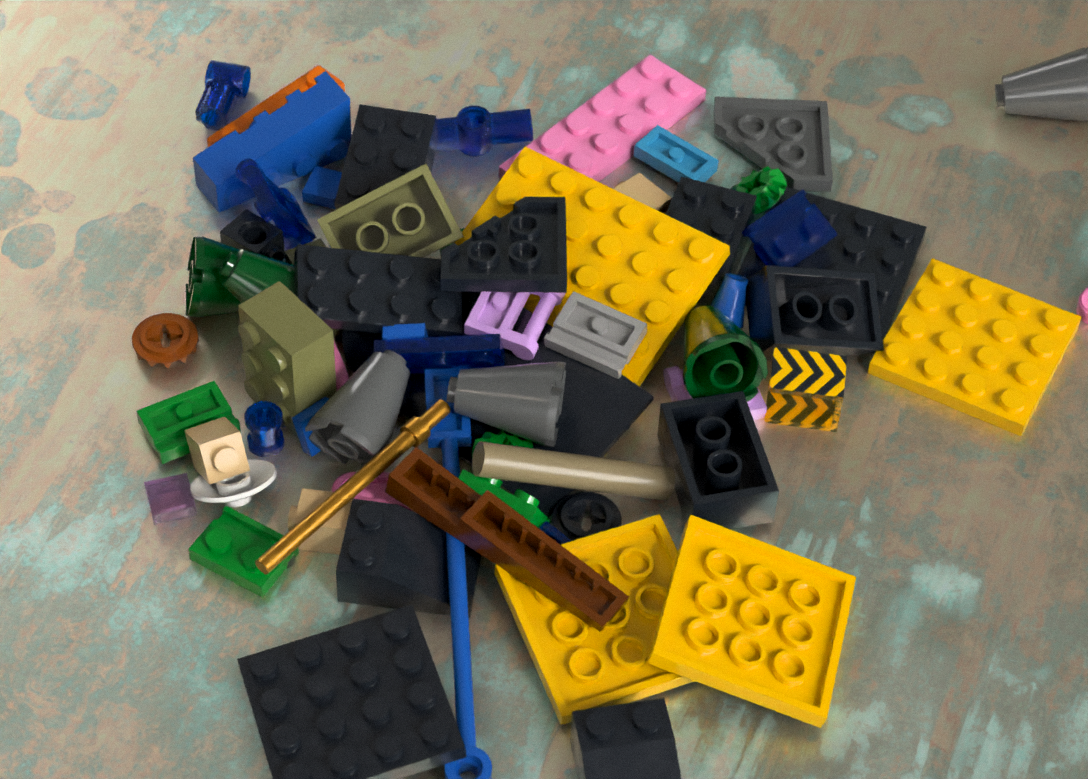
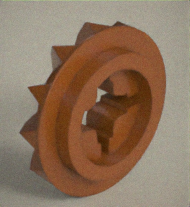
(148, 336)

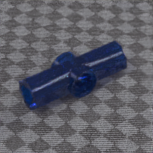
(477, 130)

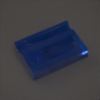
(790, 232)

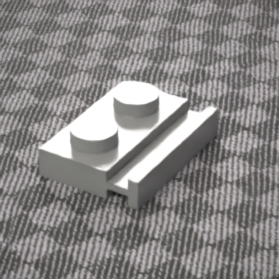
(595, 334)

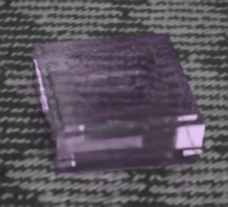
(170, 498)

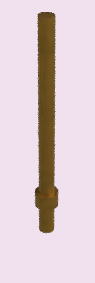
(411, 435)

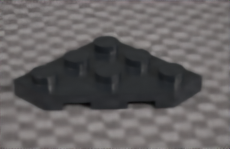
(512, 252)

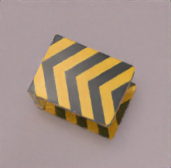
(806, 389)

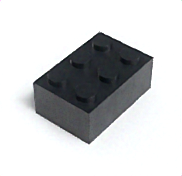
(384, 148)
(718, 213)
(718, 460)

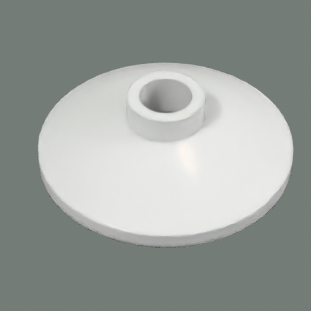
(237, 489)

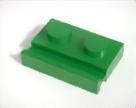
(168, 419)
(521, 501)
(233, 546)

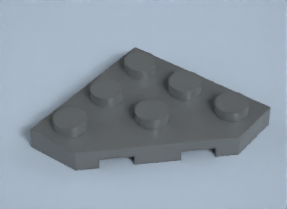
(780, 136)

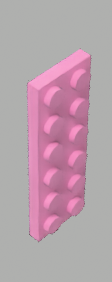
(608, 125)

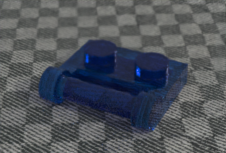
(275, 202)

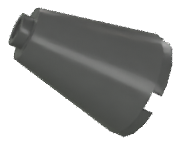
(1048, 88)
(513, 398)
(362, 411)

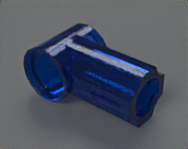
(223, 88)

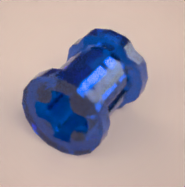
(264, 424)

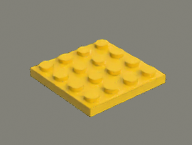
(975, 346)
(753, 621)
(608, 666)

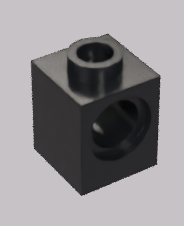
(255, 235)

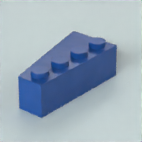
(286, 144)

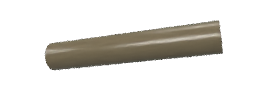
(572, 471)

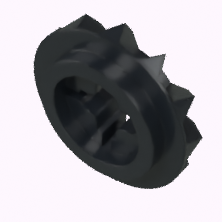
(572, 509)

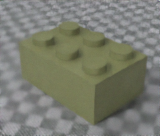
(396, 219)
(286, 352)

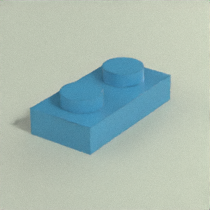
(674, 156)

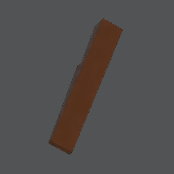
(504, 538)

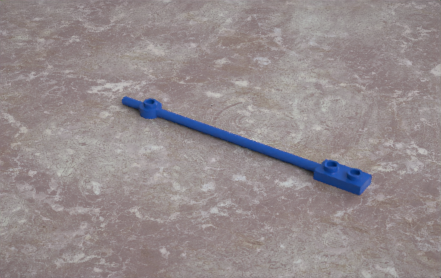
(449, 435)

